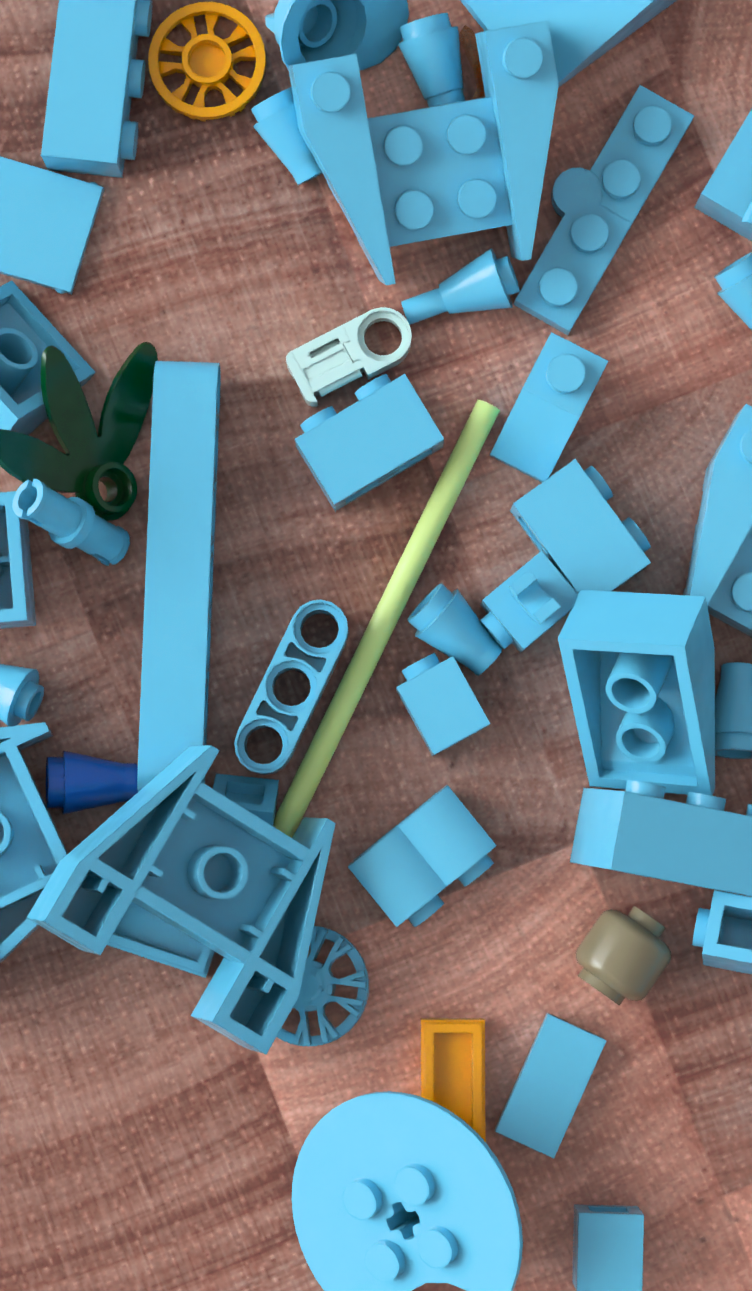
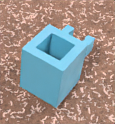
(527, 604)

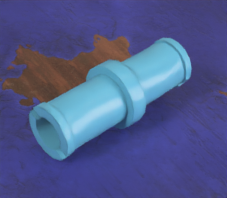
(70, 522)

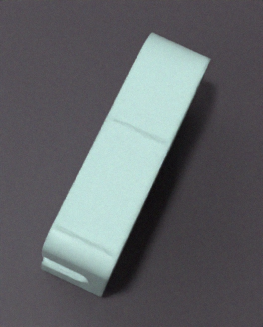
(343, 355)

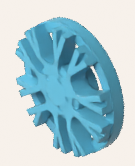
(319, 990)

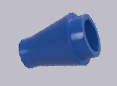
(87, 782)

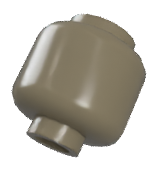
(623, 955)

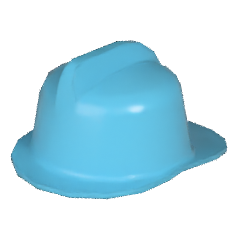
(337, 28)

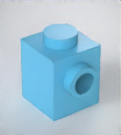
(726, 932)

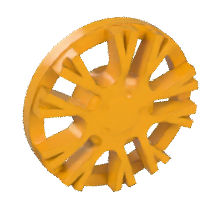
(207, 61)

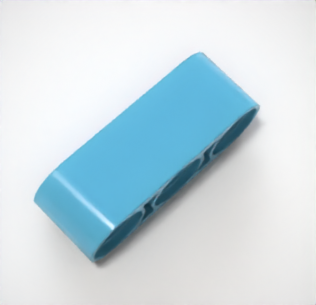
(292, 655)

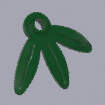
(88, 455)

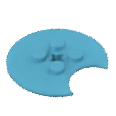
(404, 1199)

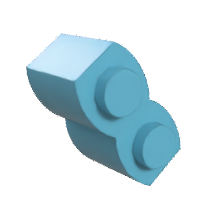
(423, 858)

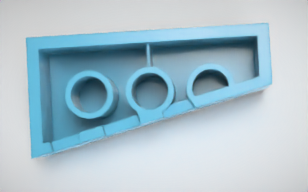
(665, 838)

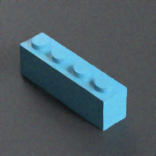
(93, 86)

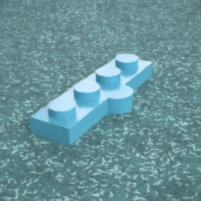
(601, 208)

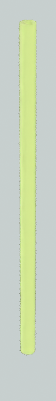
(385, 617)

